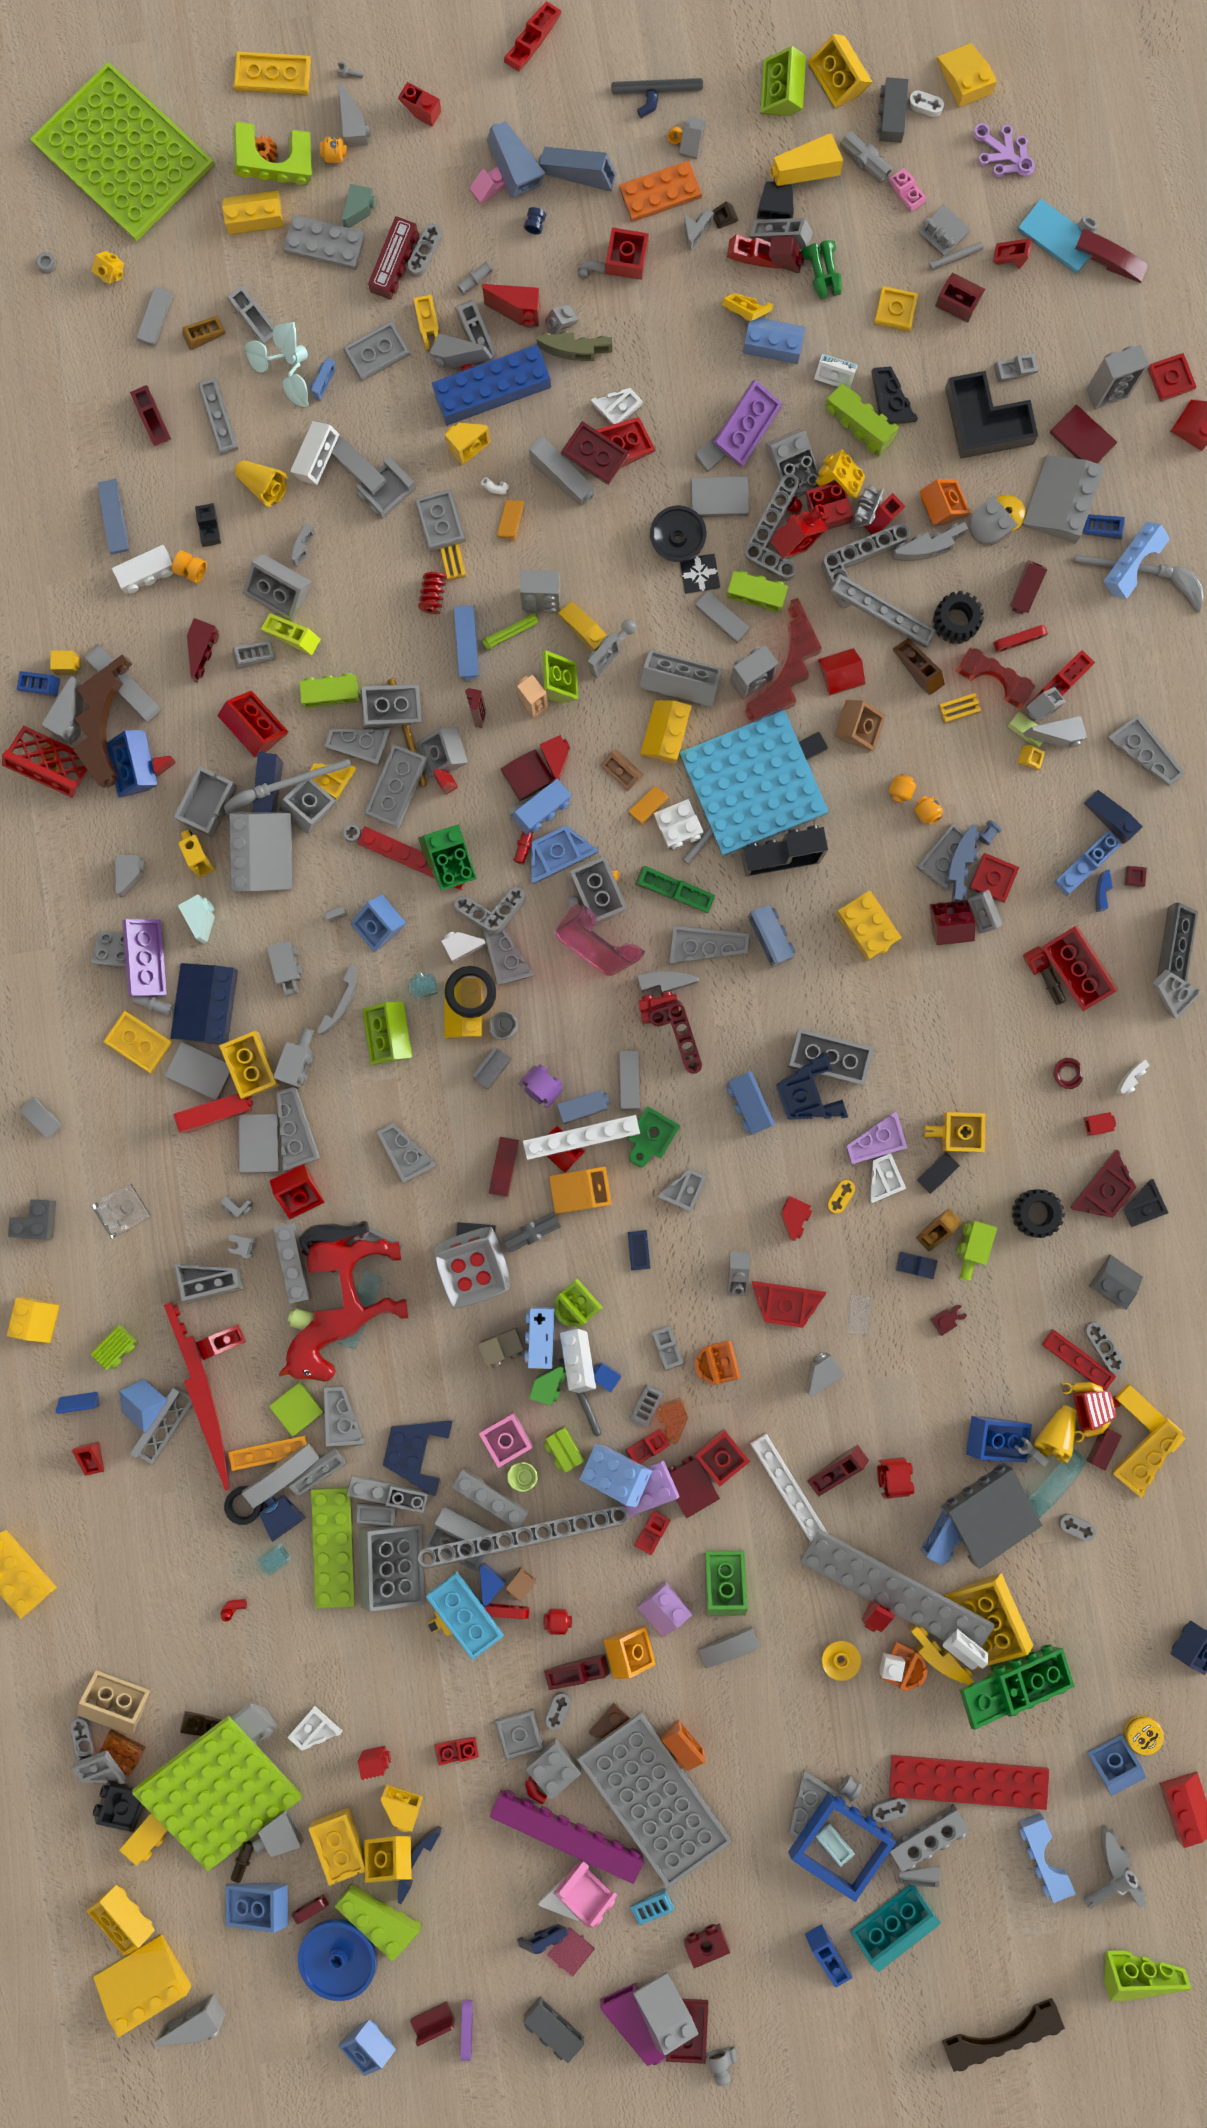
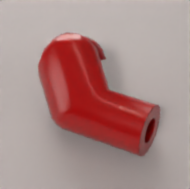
(230, 1608)
(533, 1792)

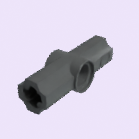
(531, 1232)

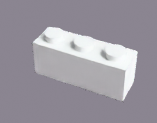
(314, 452)
(143, 569)
(577, 1360)

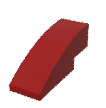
(750, 251)

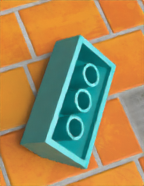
(895, 1927)

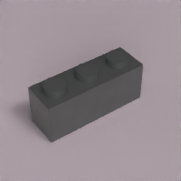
(893, 109)
(553, 2030)

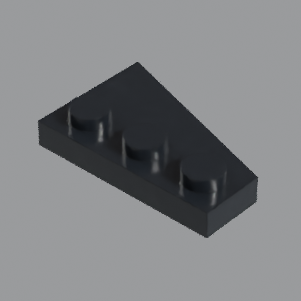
(890, 397)

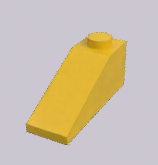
(582, 626)

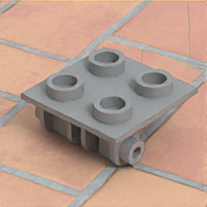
(943, 230)
(866, 507)
(109, 950)

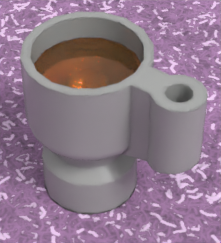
(719, 2062)

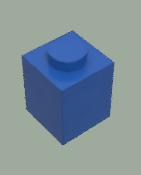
(606, 1376)

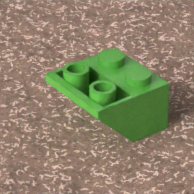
(546, 1385)

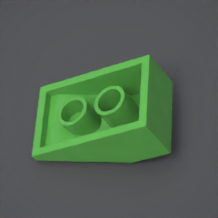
(725, 1583)

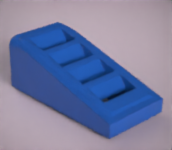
(1120, 521)
(50, 683)

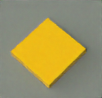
(896, 308)

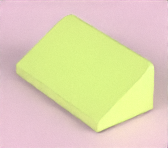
(1020, 724)

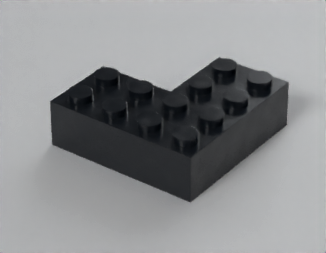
(982, 427)
(794, 851)

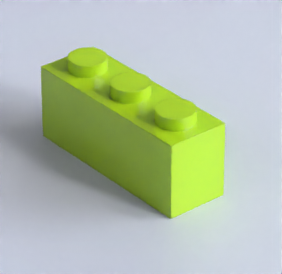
(757, 591)
(329, 690)

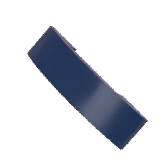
(426, 1842)

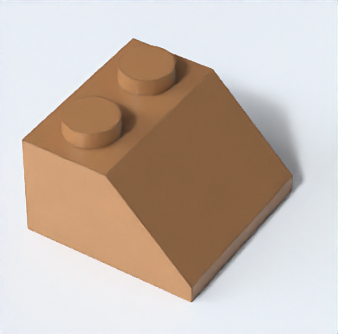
(859, 724)

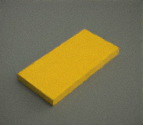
(272, 73)

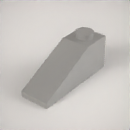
(353, 123)
(793, 227)
(474, 325)
(457, 352)
(1059, 733)

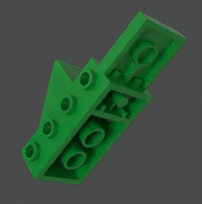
(1017, 1686)

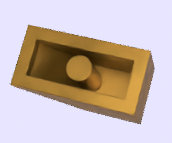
(939, 1230)

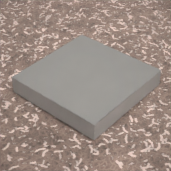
(519, 1734)

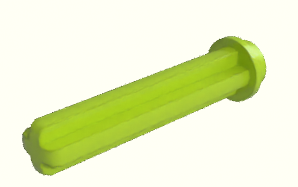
(510, 631)

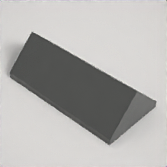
(1178, 940)

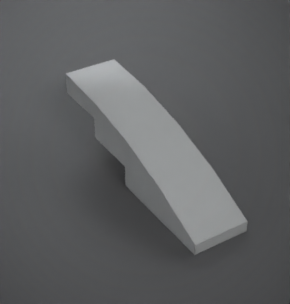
(357, 465)
(281, 1475)

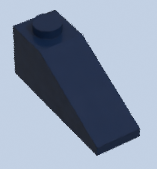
(1113, 816)

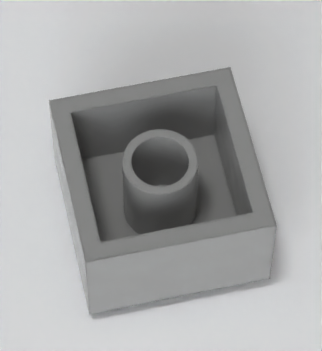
(553, 1768)

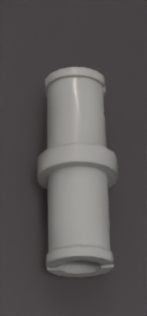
(474, 278)
(153, 1004)

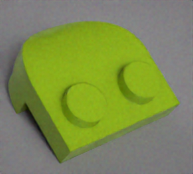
(576, 1305)

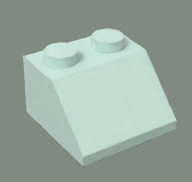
(199, 916)

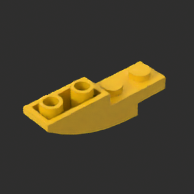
(943, 1661)

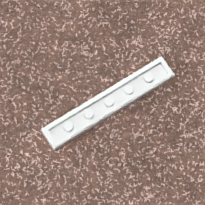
(787, 1486)

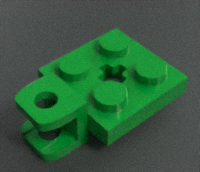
(647, 1145)

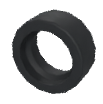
(232, 1516)

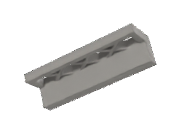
(146, 1437)

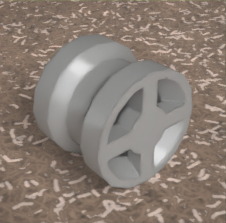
(850, 1788)

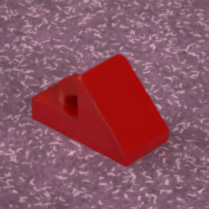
(1012, 251)

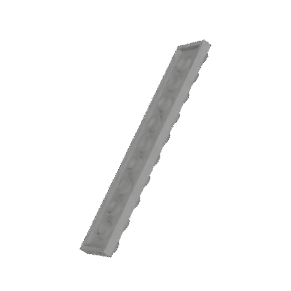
(893, 1589)

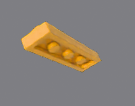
(264, 1453)

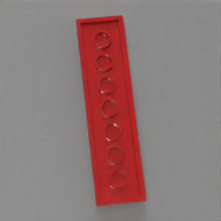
(969, 1782)

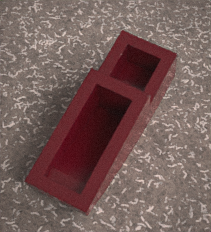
(150, 415)
(577, 1672)

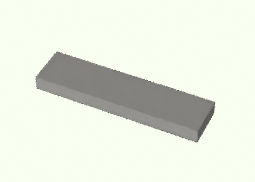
(218, 416)

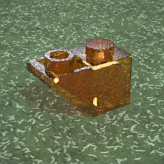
(675, 1418)

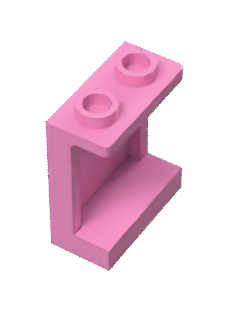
(585, 1895)

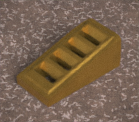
(198, 341)

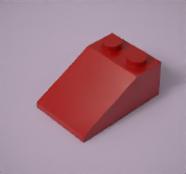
(514, 302)
(630, 436)

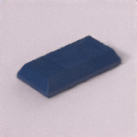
(639, 1250)

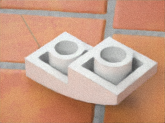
(1128, 1082)

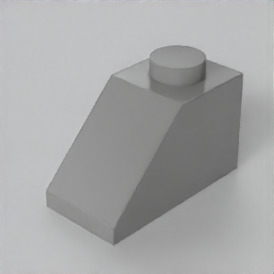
(128, 872)

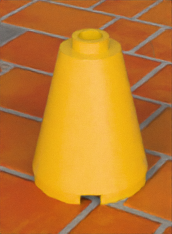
(263, 481)

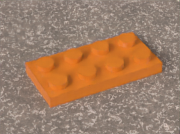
(660, 191)

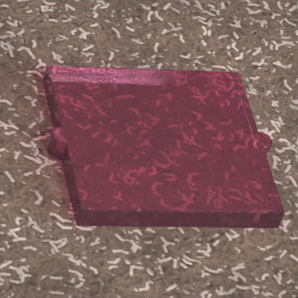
(571, 1952)

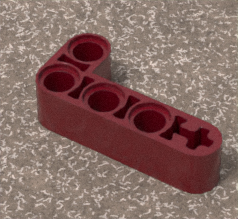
(681, 1036)

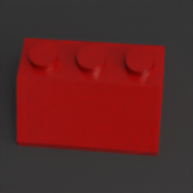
(252, 723)
(1186, 1808)

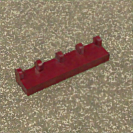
(477, 706)

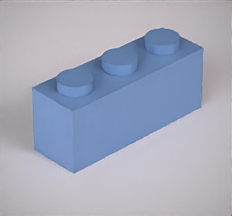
(542, 807)

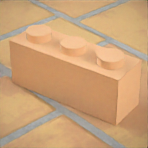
(532, 695)

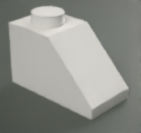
(461, 945)

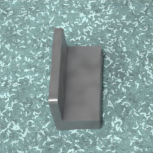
(491, 1067)

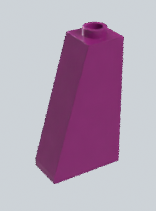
(627, 2019)

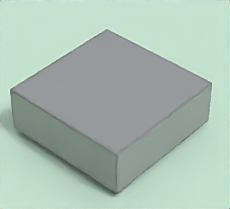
(336, 913)

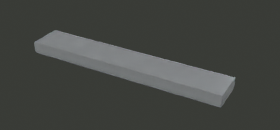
(882, 610)

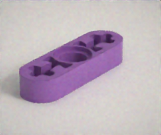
(466, 2030)

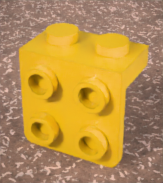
(844, 471)

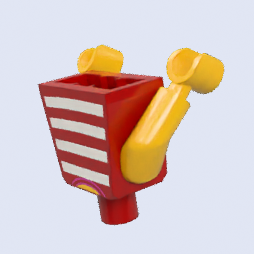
(1093, 1407)

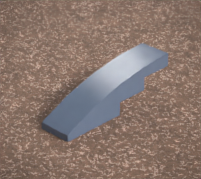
(113, 516)

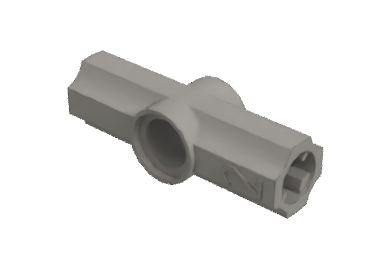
(866, 156)

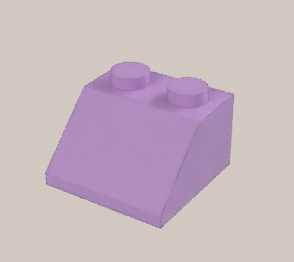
(665, 1609)

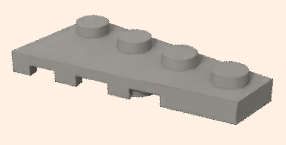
(296, 1136)

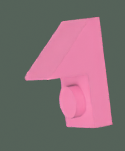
(487, 184)

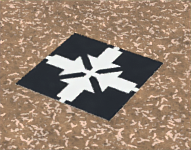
(700, 573)

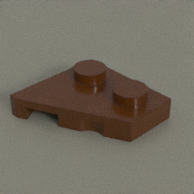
(609, 1722)

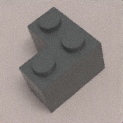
(38, 1225)

